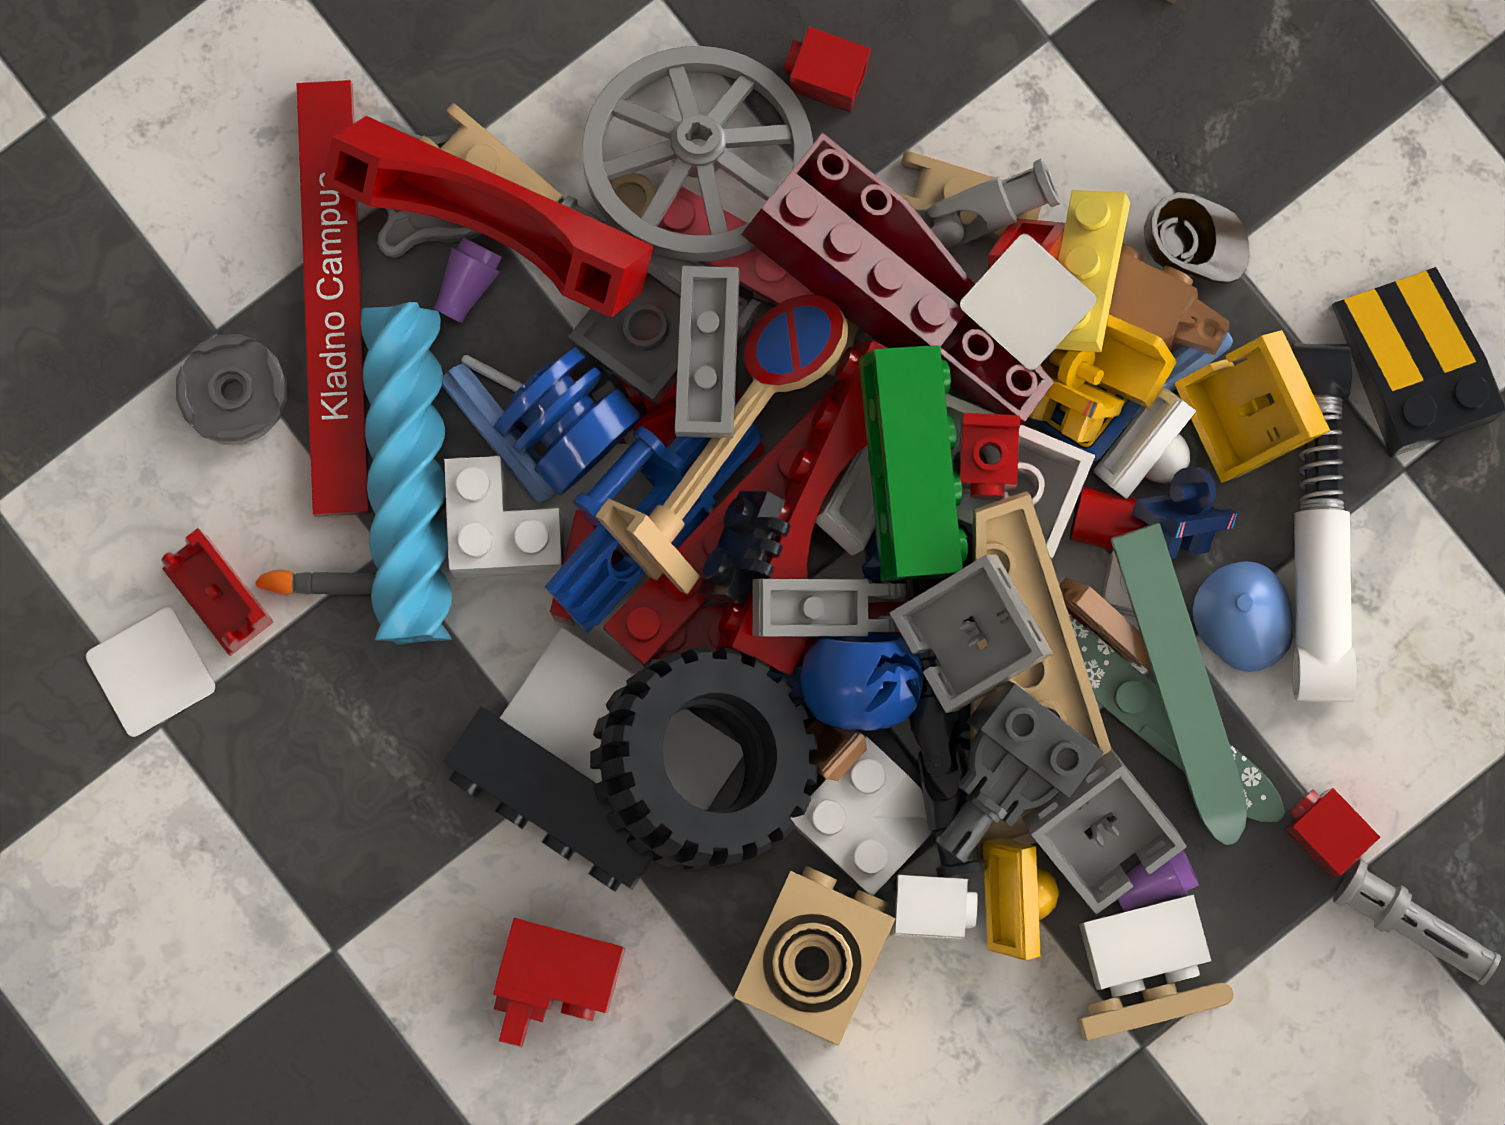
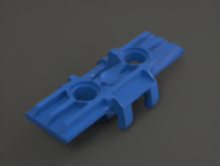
(587, 581)

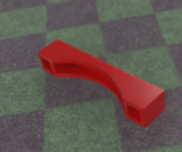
(573, 250)
(813, 472)

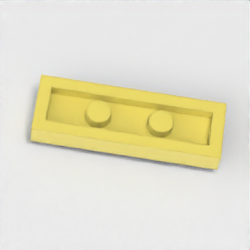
(1092, 254)

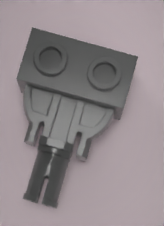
(1015, 765)

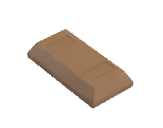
(836, 748)

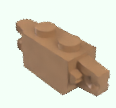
(1164, 304)

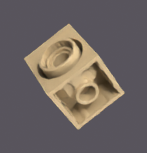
(818, 918)

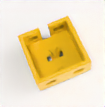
(1230, 394)

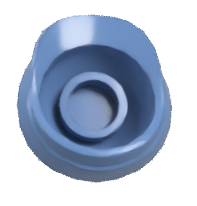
(1244, 615)

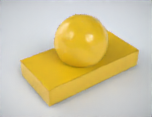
(1015, 898)

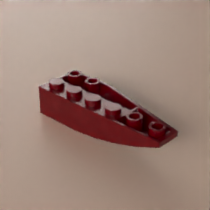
(886, 272)

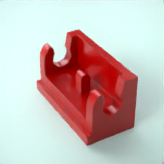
(216, 592)

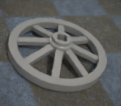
(687, 157)

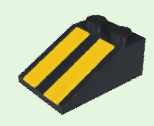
(1418, 362)

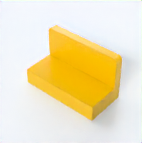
(1133, 362)

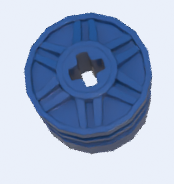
(567, 420)

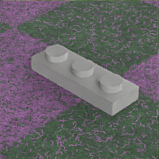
(707, 352)

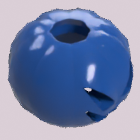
(861, 680)

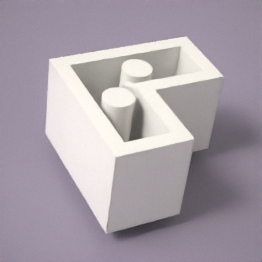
(486, 536)

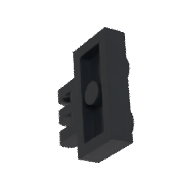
(744, 546)

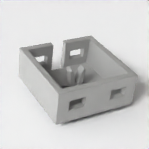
(1001, 617)
(1095, 861)

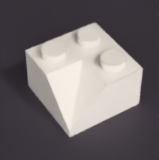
(867, 820)

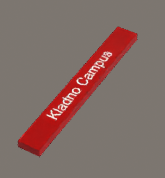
(332, 309)

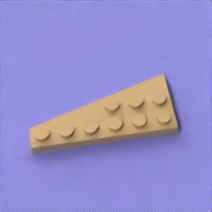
(1061, 680)

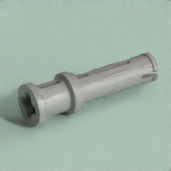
(1394, 903)

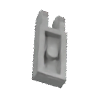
(819, 607)

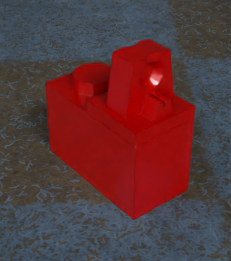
(549, 966)

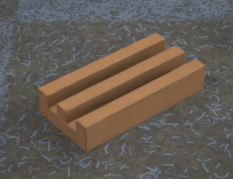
(1105, 621)

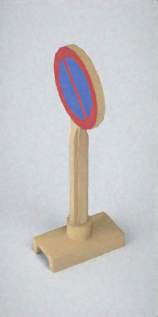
(782, 354)

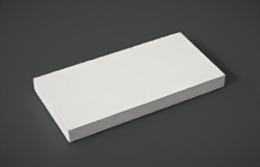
(569, 695)

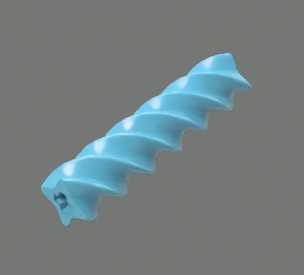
(404, 478)

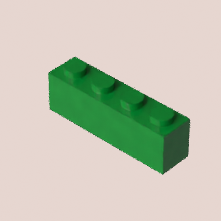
(912, 463)

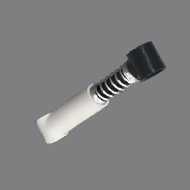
(1323, 652)

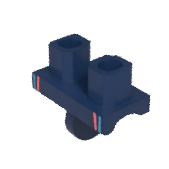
(1187, 512)

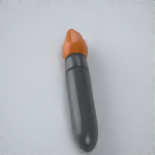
(333, 583)

